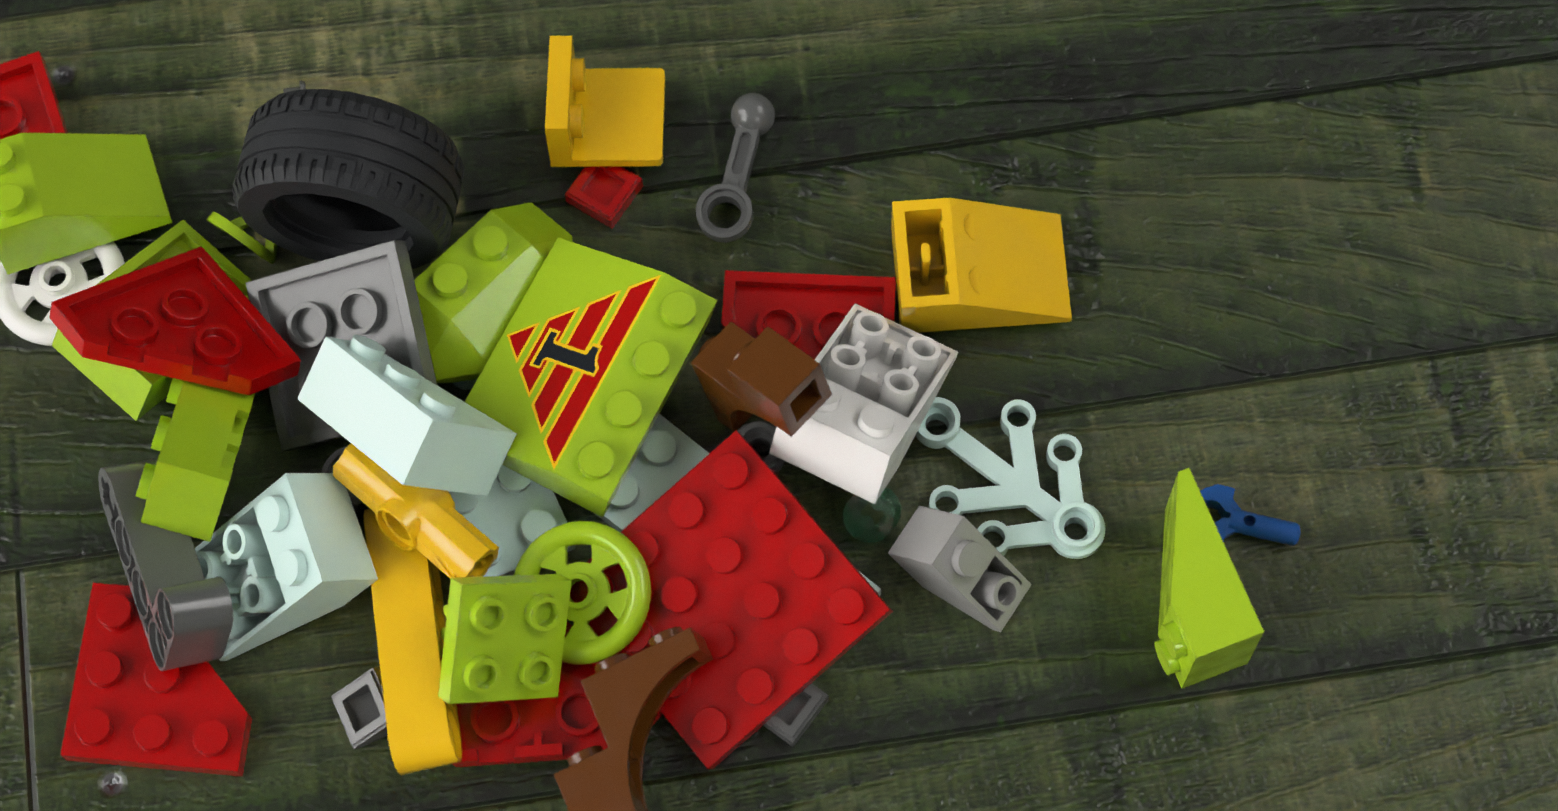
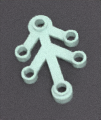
(1018, 484)

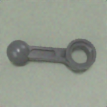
(751, 117)

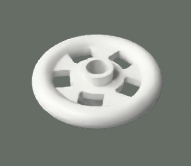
(17, 297)

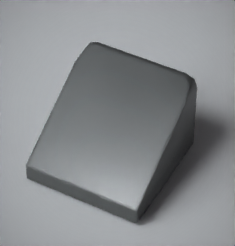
(362, 709)

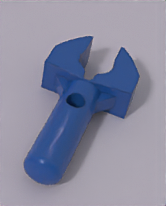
(1247, 523)

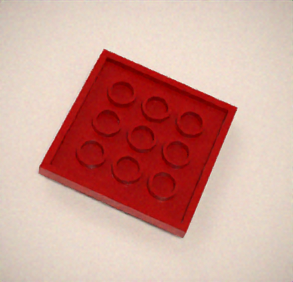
(754, 580)

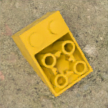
(977, 265)

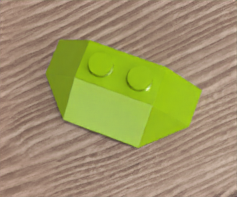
(480, 284)

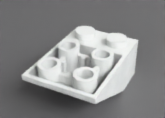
(881, 392)

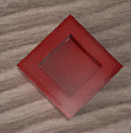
(604, 192)

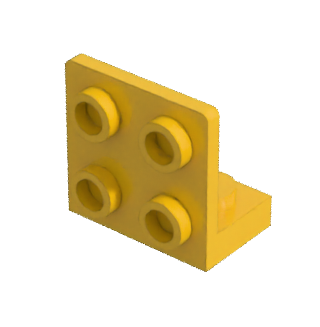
(602, 112)

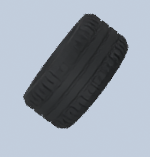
(347, 174)

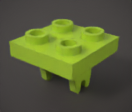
(503, 638)

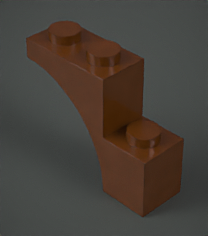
(760, 378)
(625, 702)

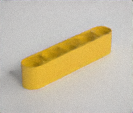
(410, 649)

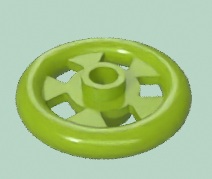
(628, 605)

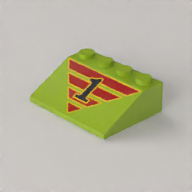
(589, 369)

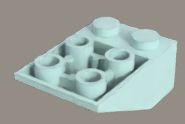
(288, 558)

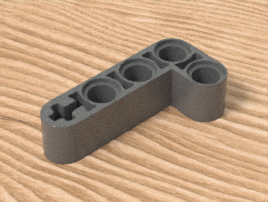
(179, 609)

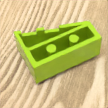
(194, 458)

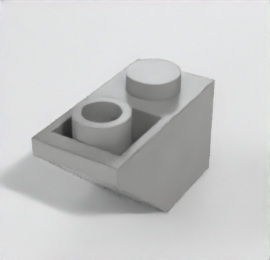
(960, 566)

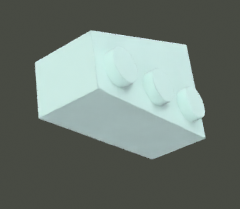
(404, 419)

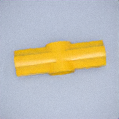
(417, 517)

